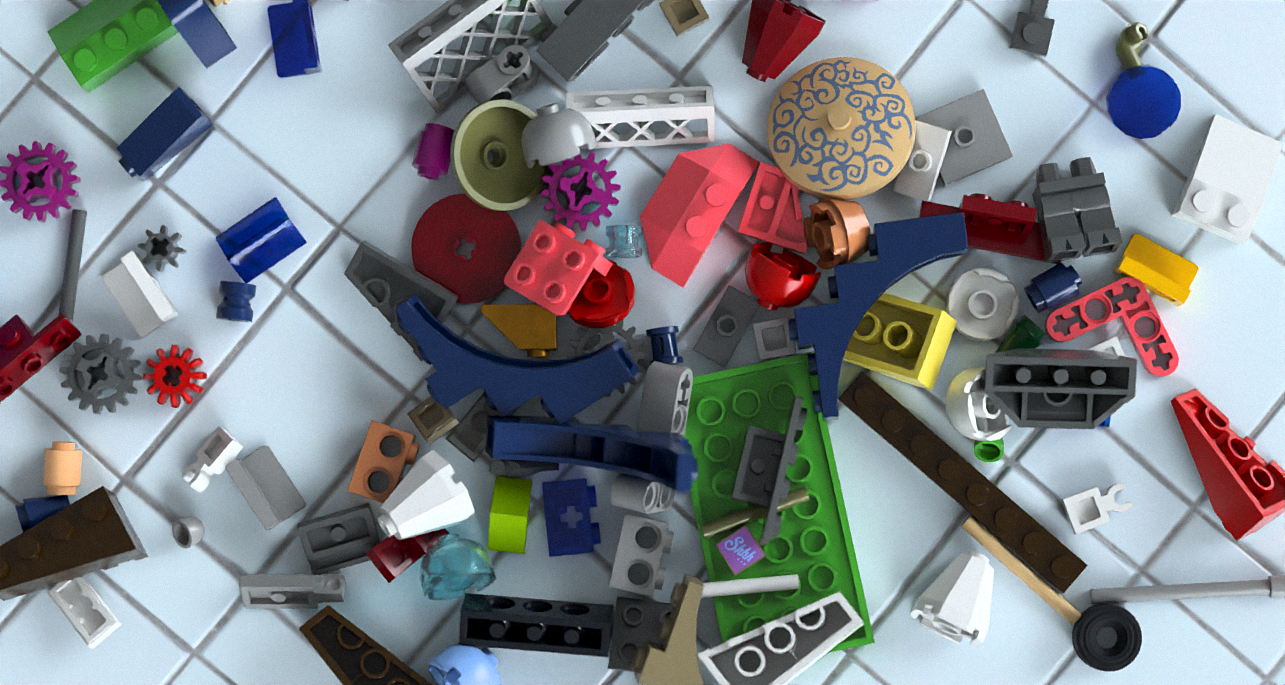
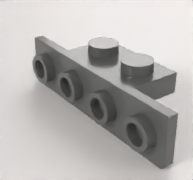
(763, 468)

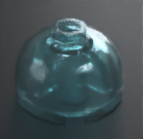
(455, 566)

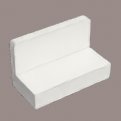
(139, 294)

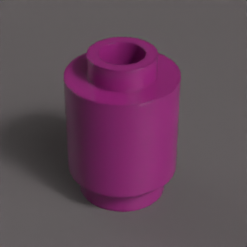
(433, 151)

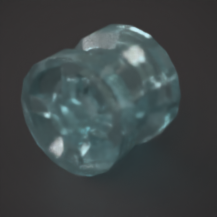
(623, 241)

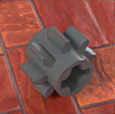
(172, 248)

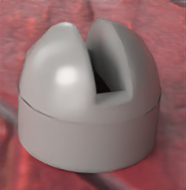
(188, 531)

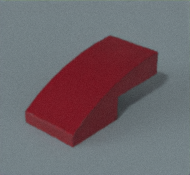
(396, 555)

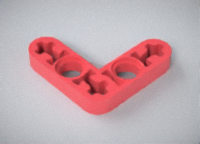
(1128, 314)

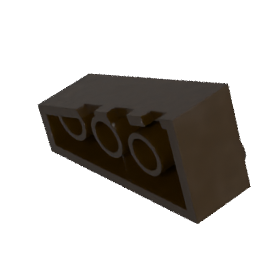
(69, 544)
(355, 655)

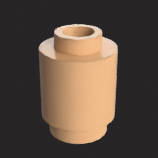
(62, 468)

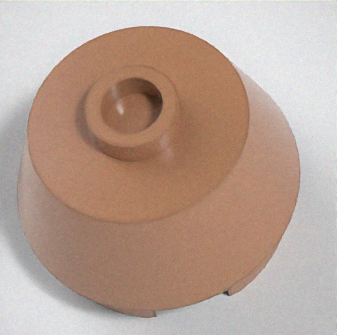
(837, 231)

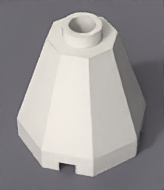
(425, 500)
(959, 600)

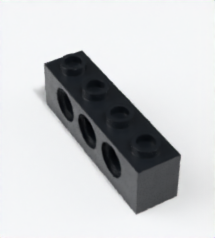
(536, 625)

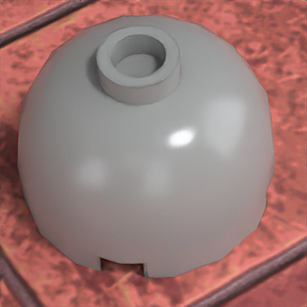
(555, 135)

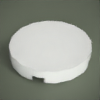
(982, 304)

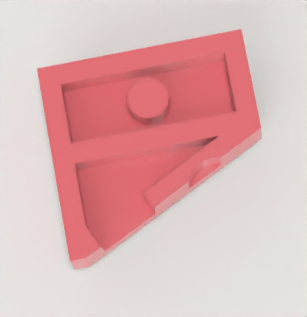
(774, 211)

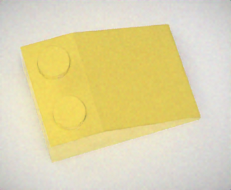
(902, 340)

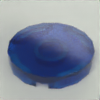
(1143, 101)

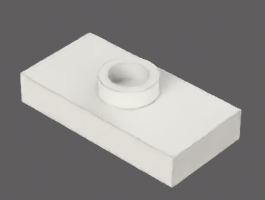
(924, 164)
(84, 610)

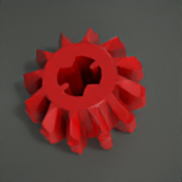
(187, 379)

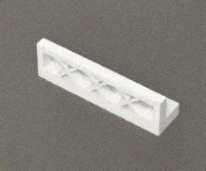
(641, 109)

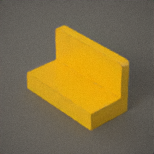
(1157, 269)

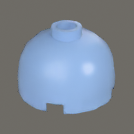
(464, 666)

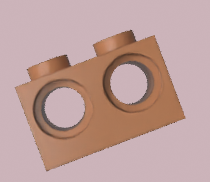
(374, 460)

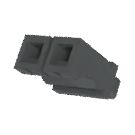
(1074, 212)

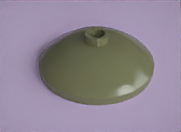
(506, 180)

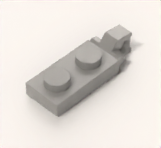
(291, 591)

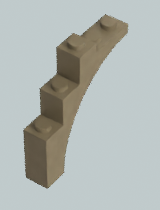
(676, 656)

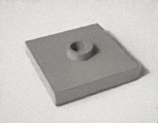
(974, 139)

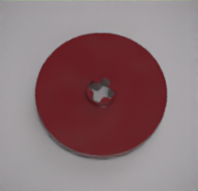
(440, 235)

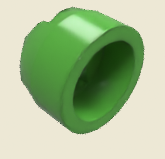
(989, 450)

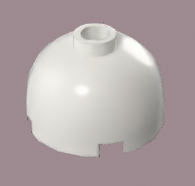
(972, 410)

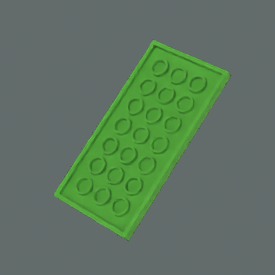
(812, 535)

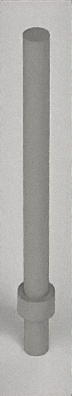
(1273, 586)

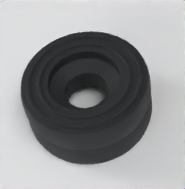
(1128, 637)

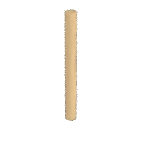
(1021, 570)

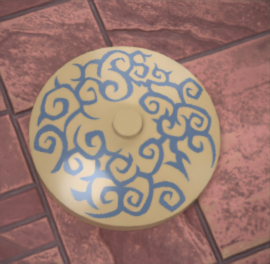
(841, 128)

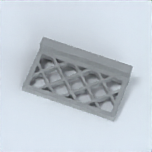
(456, 19)

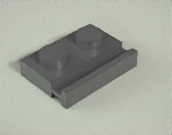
(339, 539)

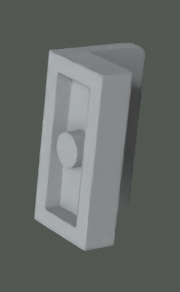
(266, 487)

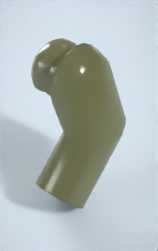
(1130, 43)

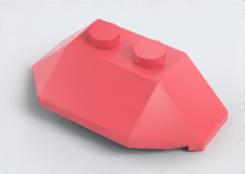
(692, 207)

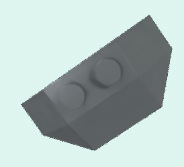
(1059, 386)

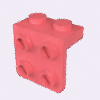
(554, 267)

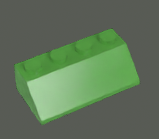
(109, 37)

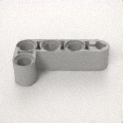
(662, 410)

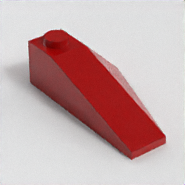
(1237, 480)

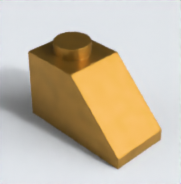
(526, 326)

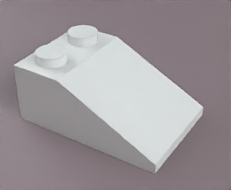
(1228, 180)

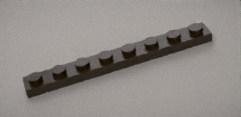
(962, 482)

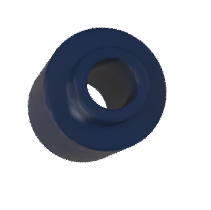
(1053, 287)

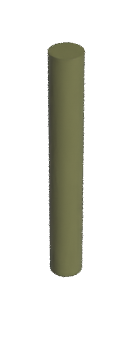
(750, 514)

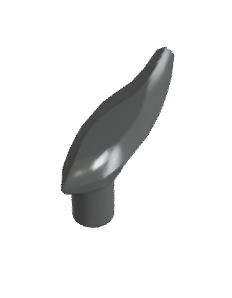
(520, 468)

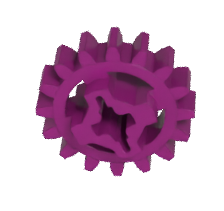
(29, 192)
(597, 195)

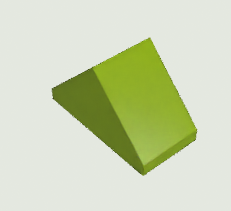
(509, 514)

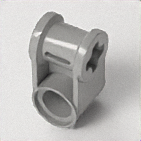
(502, 78)

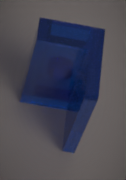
(294, 39)
(260, 240)

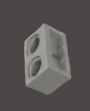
(630, 553)

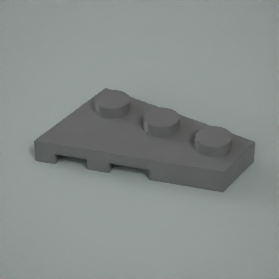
(390, 282)

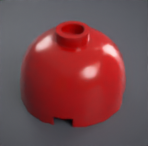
(779, 277)

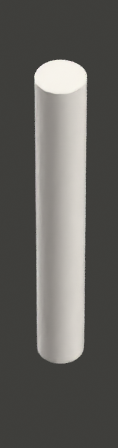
(750, 585)

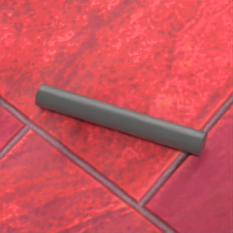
(72, 263)

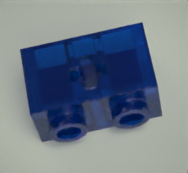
(562, 538)

